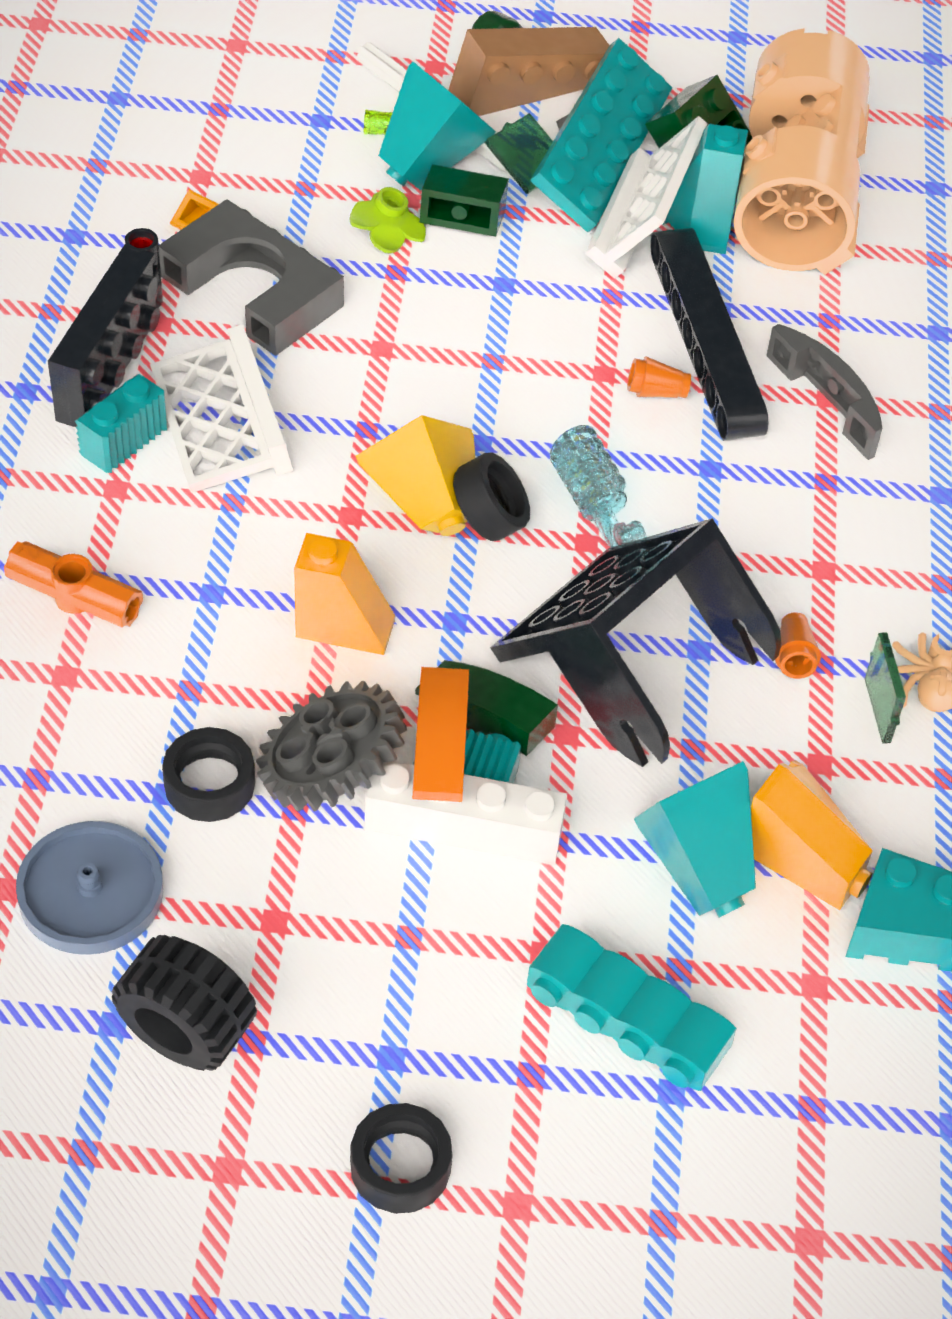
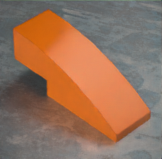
(441, 734)

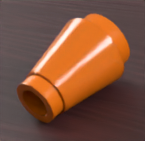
(657, 379)
(799, 650)

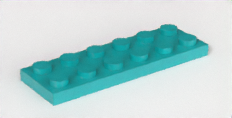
(601, 134)

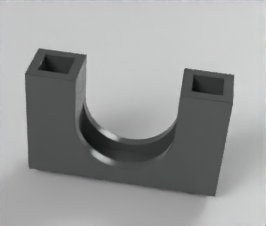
(235, 239)

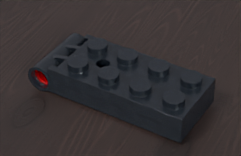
(108, 329)

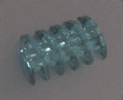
(588, 471)

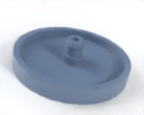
(89, 887)

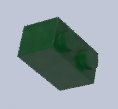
(463, 200)

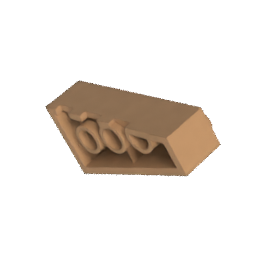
(524, 65)

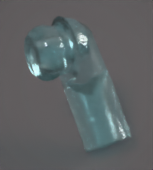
(615, 532)

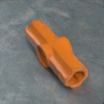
(73, 583)

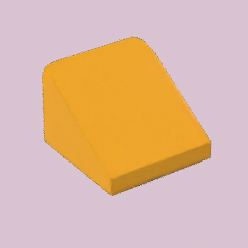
(191, 208)

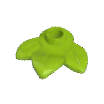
(387, 220)

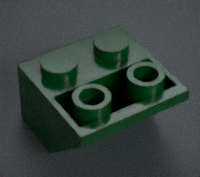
(703, 99)

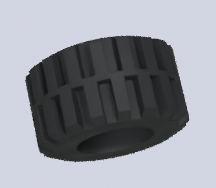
(184, 1002)

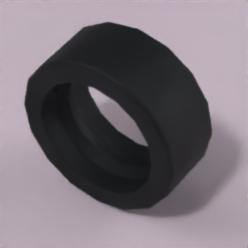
(491, 496)
(204, 744)
(397, 1120)

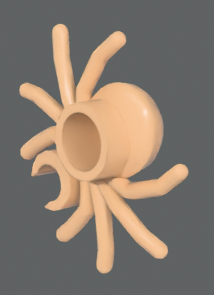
(932, 670)

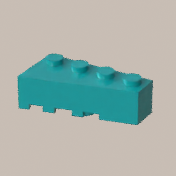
(906, 913)

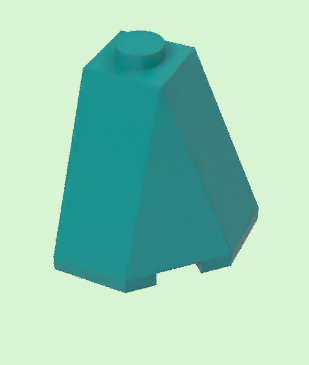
(428, 129)
(711, 187)
(706, 840)

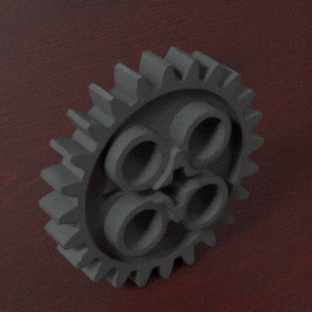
(331, 746)

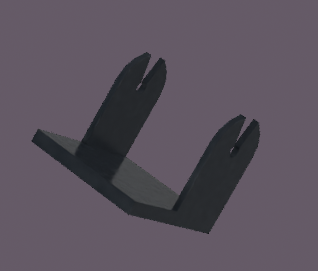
(583, 611)

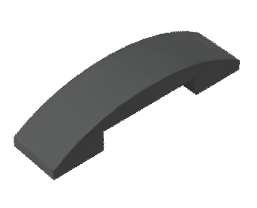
(801, 356)

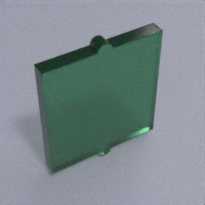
(520, 149)
(885, 688)

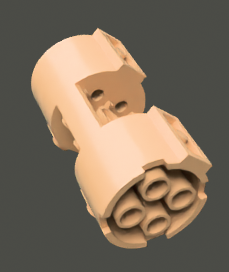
(802, 165)

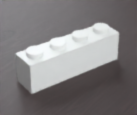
(490, 819)

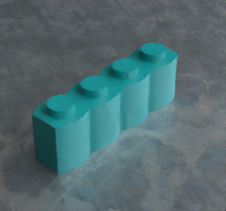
(635, 1009)

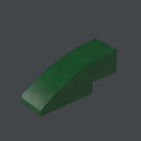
(505, 707)

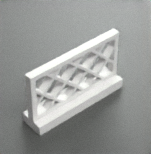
(642, 198)
(256, 409)

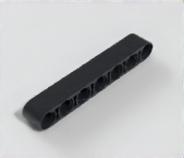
(709, 335)

